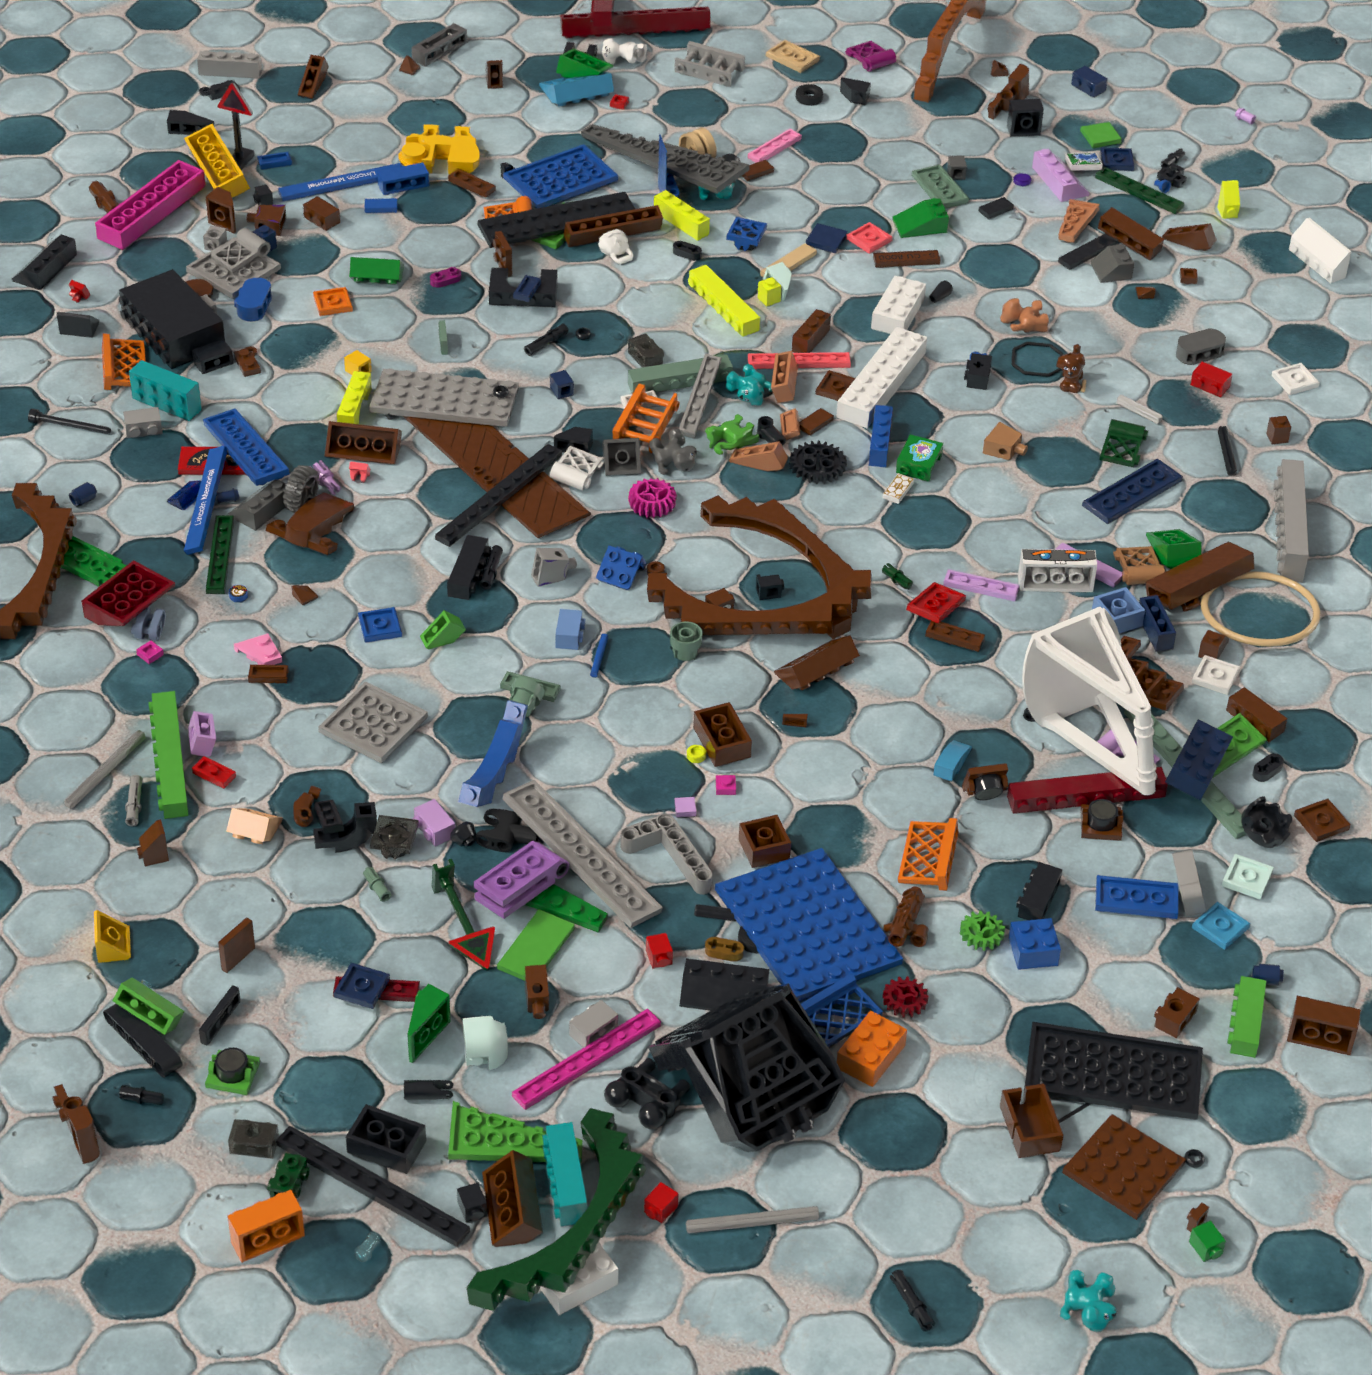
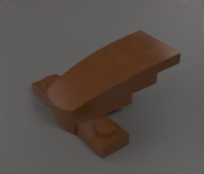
(312, 522)
(1157, 688)

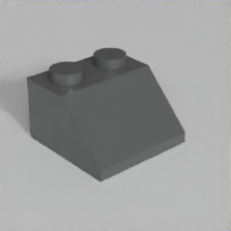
(1113, 264)
(621, 456)

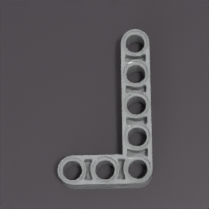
(667, 831)

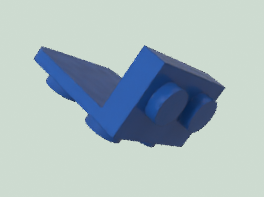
(620, 567)

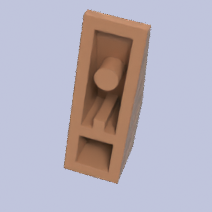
(762, 457)

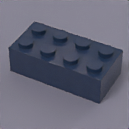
(1199, 759)

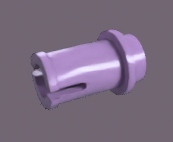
(1244, 115)

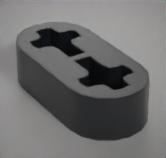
(687, 250)
(1270, 769)

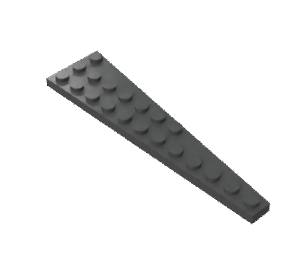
(681, 162)

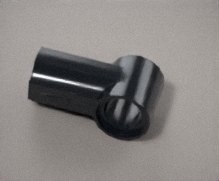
(768, 431)

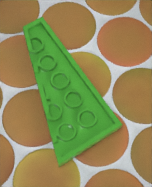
(492, 1136)

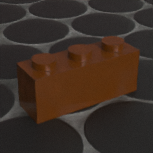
(811, 332)
(1258, 713)

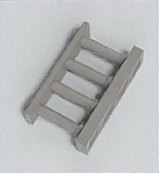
(711, 55)

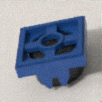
(746, 234)

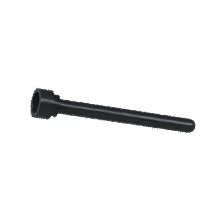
(36, 416)

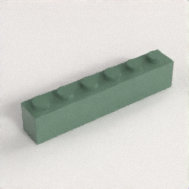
(674, 375)

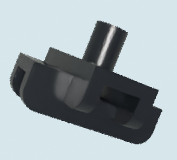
(1171, 175)

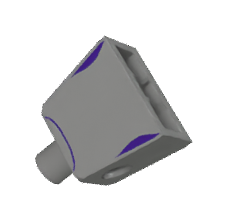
(551, 565)

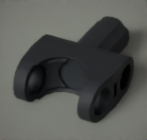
(506, 831)

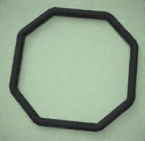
(1034, 373)

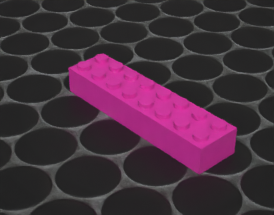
(150, 204)

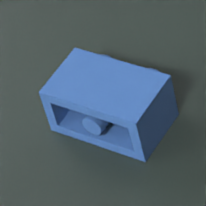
(569, 629)

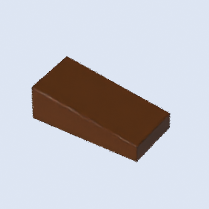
(797, 720)

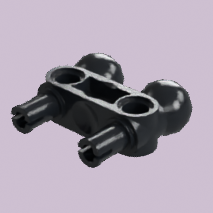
(656, 1098)

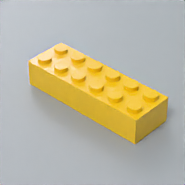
(216, 161)

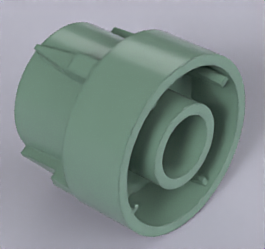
(685, 640)
(527, 692)

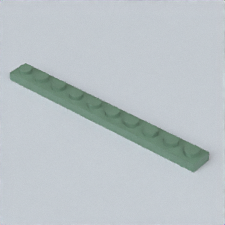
(1213, 797)

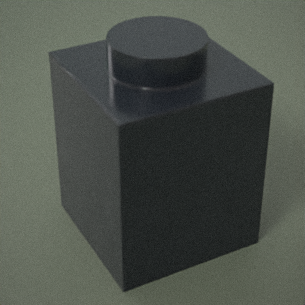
(472, 1202)

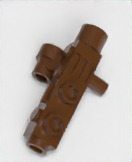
(905, 919)

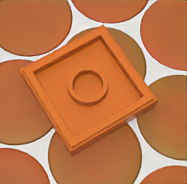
(332, 301)

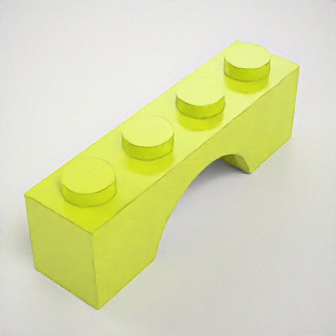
(357, 391)

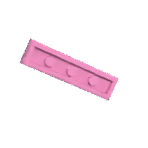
(774, 146)

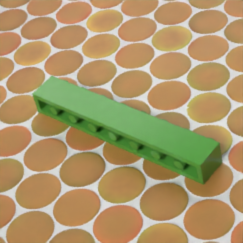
(169, 753)

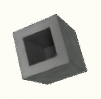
(957, 167)

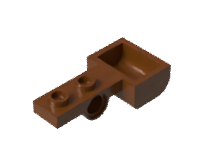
(1015, 90)
(79, 1123)

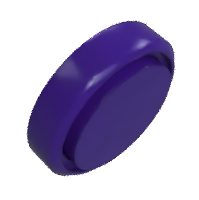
(1022, 179)

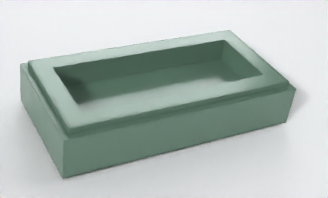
(443, 337)

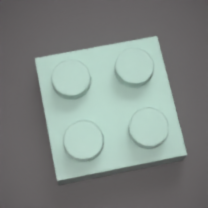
(1247, 876)

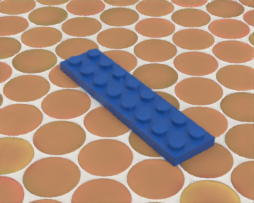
(246, 447)

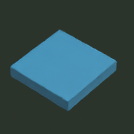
(1221, 925)

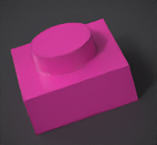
(149, 652)
(725, 785)

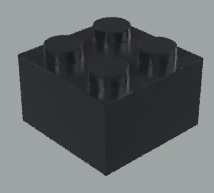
(1025, 117)

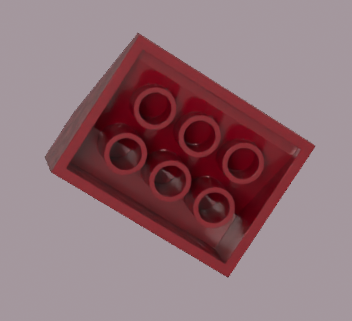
(125, 595)

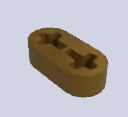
(724, 949)

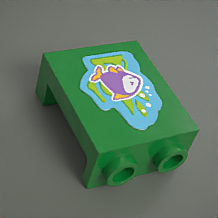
(919, 457)

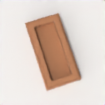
(790, 424)

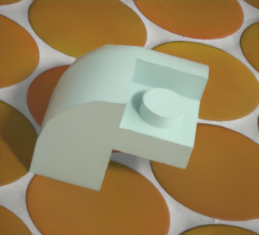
(485, 1041)

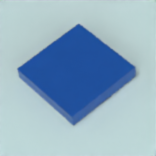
(379, 624)

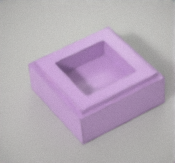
(685, 807)

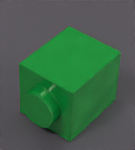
(1207, 1241)

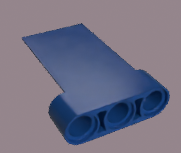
(665, 180)

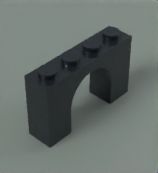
(502, 292)

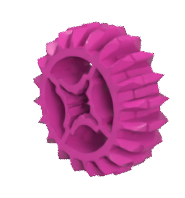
(652, 497)

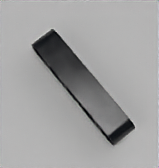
(143, 1040)

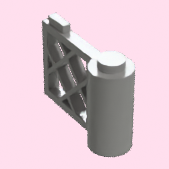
(248, 243)

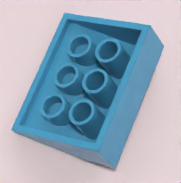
(576, 88)

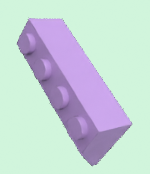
(1058, 176)

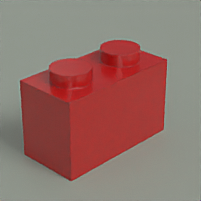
(1211, 379)

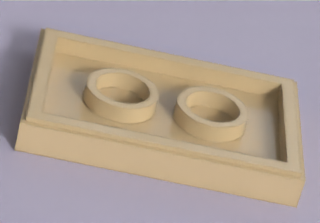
(792, 56)

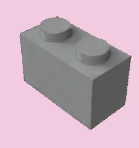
(142, 422)
(593, 1023)

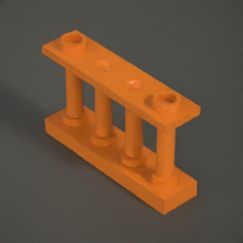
(634, 407)

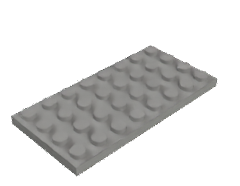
(443, 397)

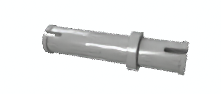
(133, 805)

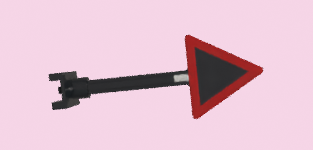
(235, 102)

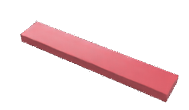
(804, 360)

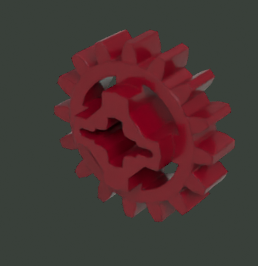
(905, 997)

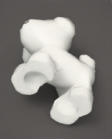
(628, 51)

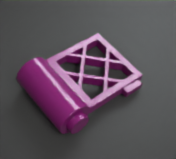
(873, 55)

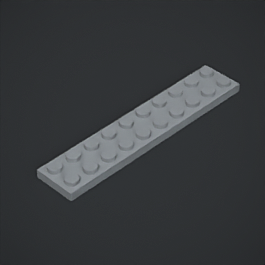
(583, 853)

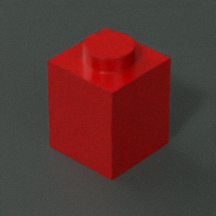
(659, 950)
(661, 1202)

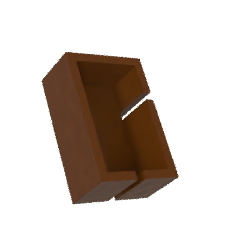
(1033, 1123)

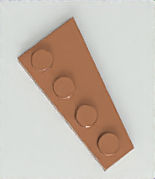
(1076, 219)

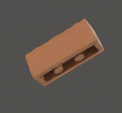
(784, 377)

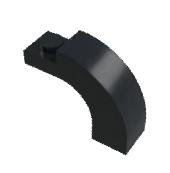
(355, 831)

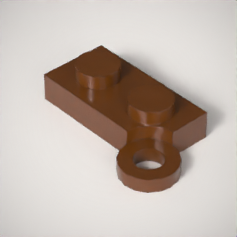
(247, 361)

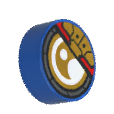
(238, 593)

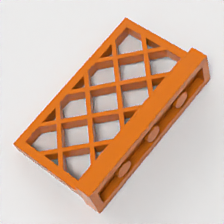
(110, 362)
(943, 854)

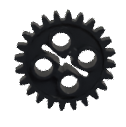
(804, 459)

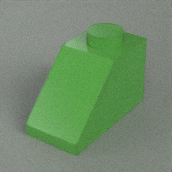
(442, 631)

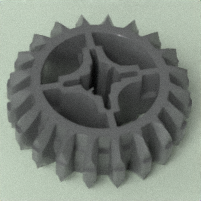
(300, 487)

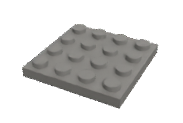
(229, 282)
(373, 722)

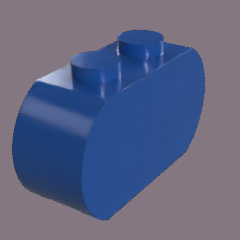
(253, 299)

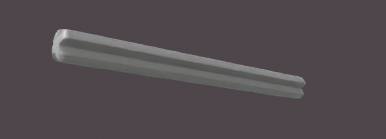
(104, 769)
(752, 1219)

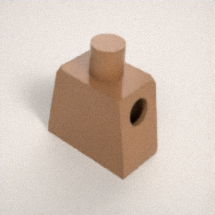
(1004, 442)

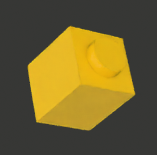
(357, 362)

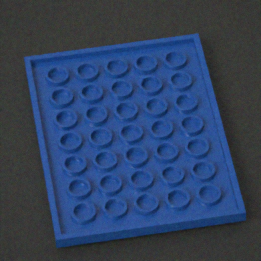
(808, 923)

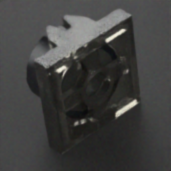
(394, 836)

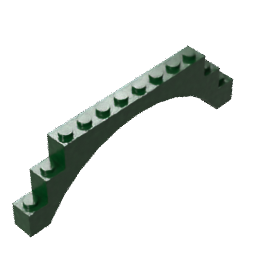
(560, 1262)

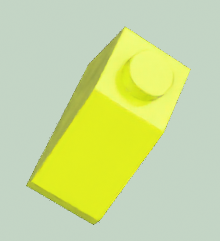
(1229, 199)

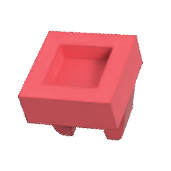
(359, 469)

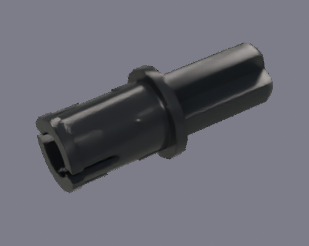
(1172, 158)
(140, 1095)

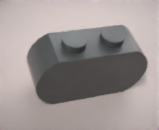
(1200, 346)

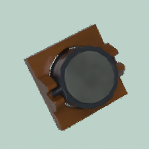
(986, 781)
(1101, 820)

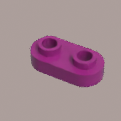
(445, 277)

